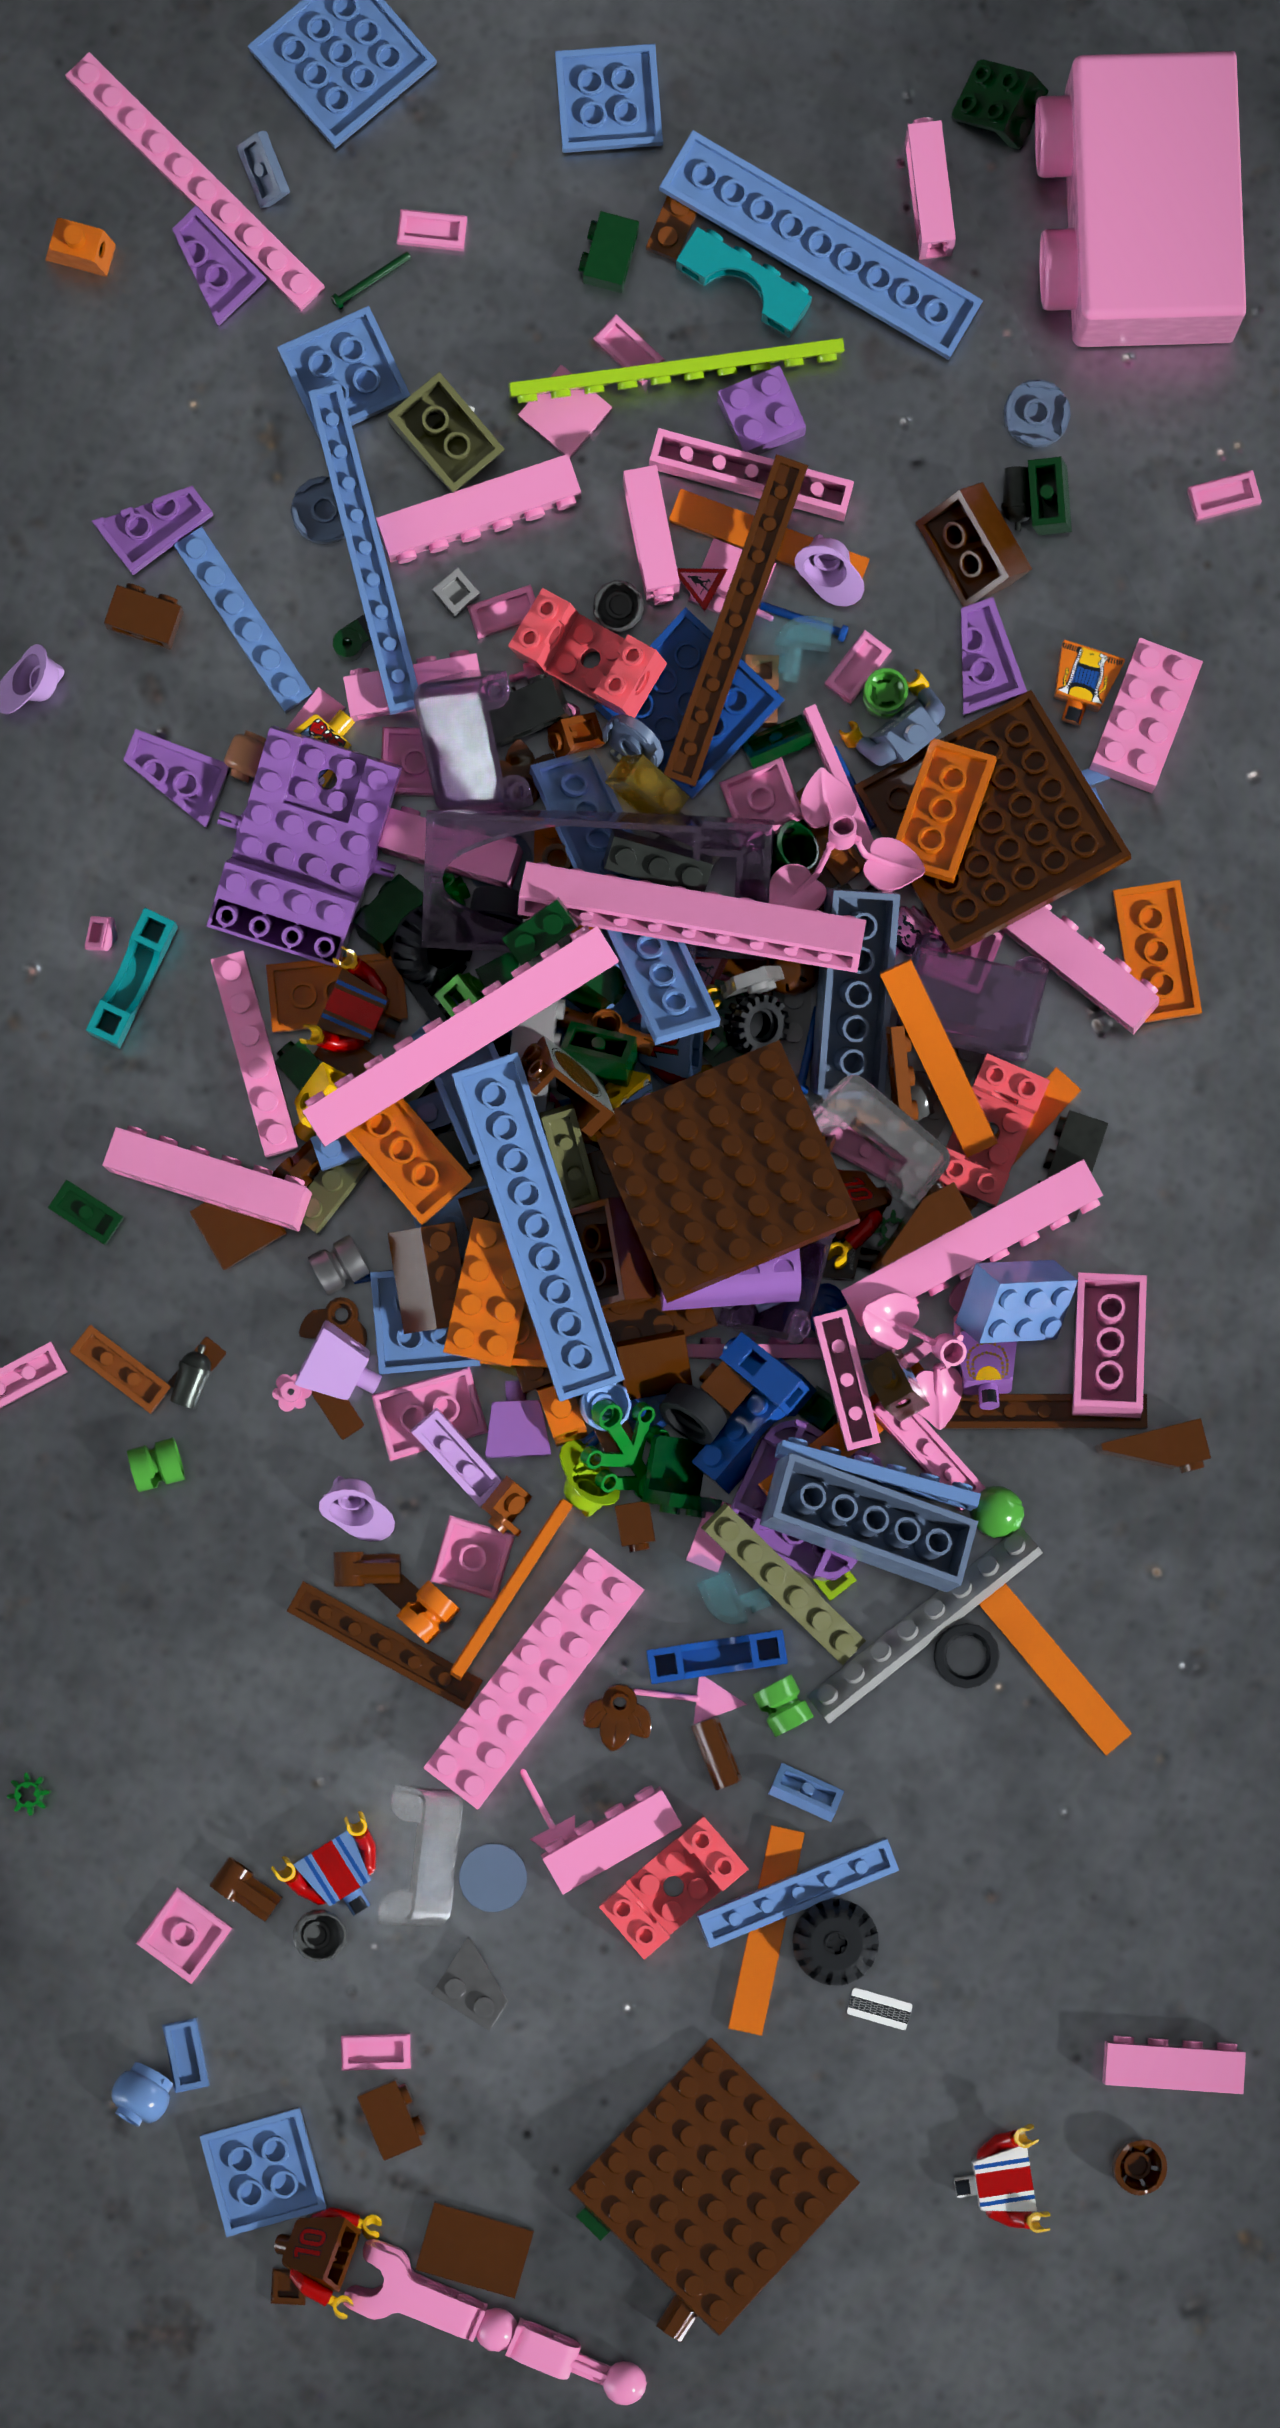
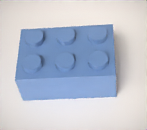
(1016, 1301)

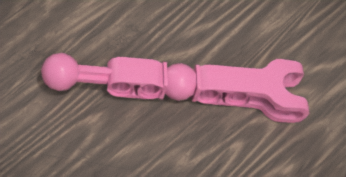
(494, 2328)

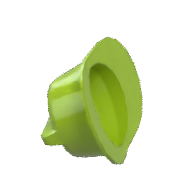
(580, 1481)

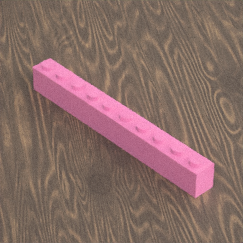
(696, 916)
(459, 1036)

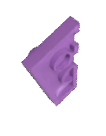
(217, 264)
(151, 529)
(988, 661)
(179, 773)

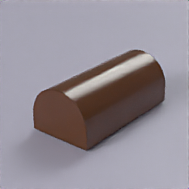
(716, 1753)

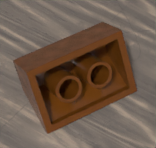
(973, 544)
(613, 1253)
(426, 1275)

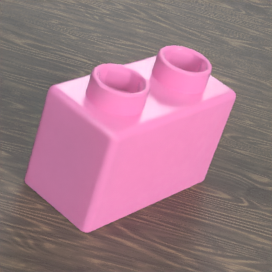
(1148, 199)

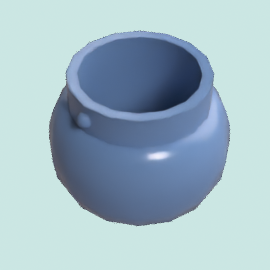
(141, 2094)

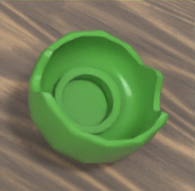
(998, 1512)

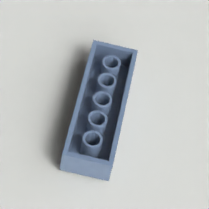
(853, 1005)
(868, 1522)

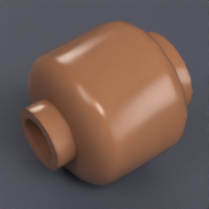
(244, 755)

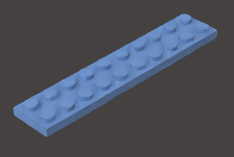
(820, 245)
(656, 970)
(538, 1226)

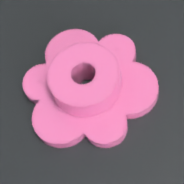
(286, 1401)

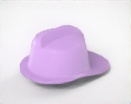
(829, 571)
(29, 680)
(355, 1510)

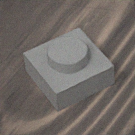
(456, 592)

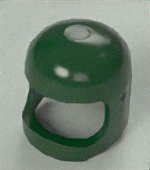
(794, 847)

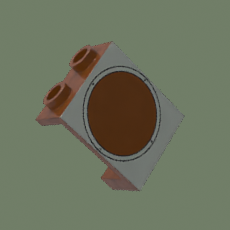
(591, 1102)

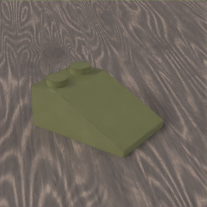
(445, 432)

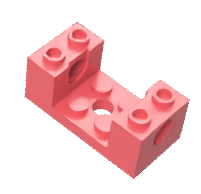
(559, 639)
(1009, 1101)
(650, 1915)

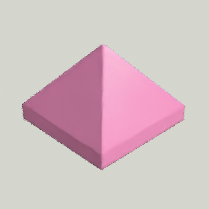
(101, 933)

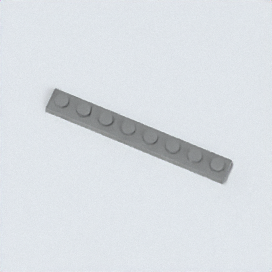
(923, 1625)

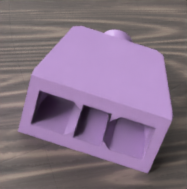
(336, 1365)

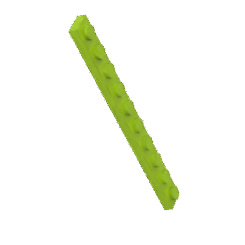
(662, 372)

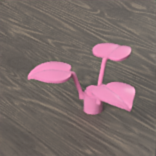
(833, 803)
(889, 1324)

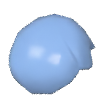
(613, 1392)

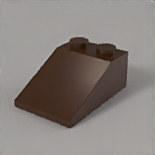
(933, 1216)
(1167, 1447)

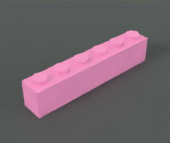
(744, 473)
(479, 508)
(1086, 966)
(255, 1054)
(208, 1178)

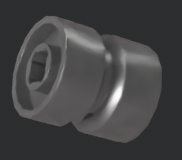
(338, 1265)

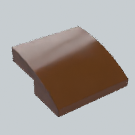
(233, 1234)
(654, 1363)

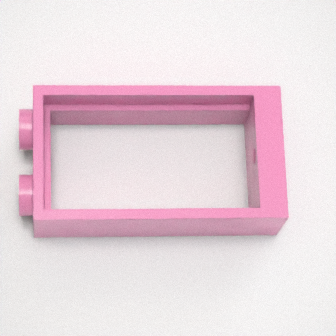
(929, 188)
(651, 534)

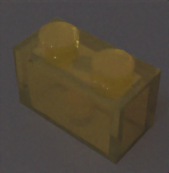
(646, 786)

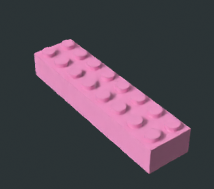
(981, 1239)
(533, 1679)

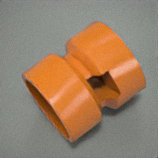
(428, 1612)

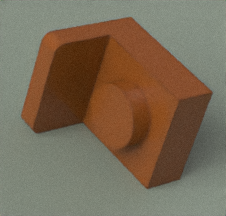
(575, 734)
(505, 1505)

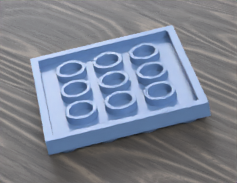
(342, 61)

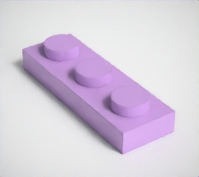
(457, 1456)

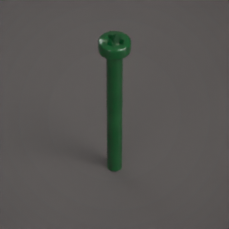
(339, 300)

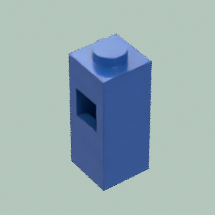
(764, 1372)

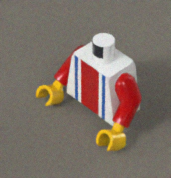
(1004, 2181)

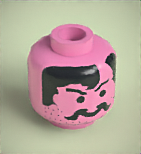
(909, 924)

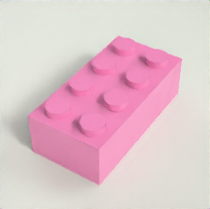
(1145, 715)
(1109, 1345)

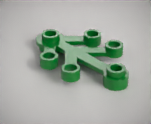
(630, 1451)

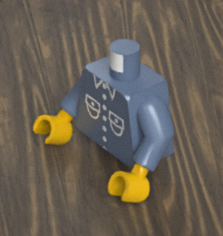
(903, 733)

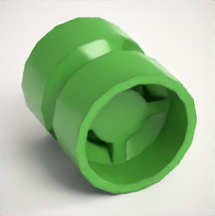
(885, 693)
(156, 1464)
(783, 1705)

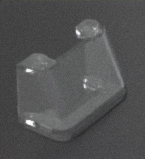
(913, 1150)
(434, 1857)

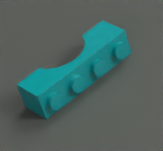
(709, 258)
(139, 966)

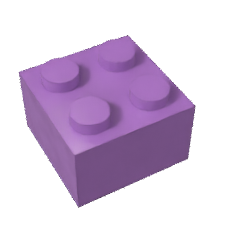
(761, 412)

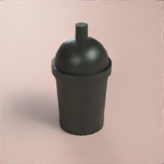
(1016, 496)
(191, 1378)

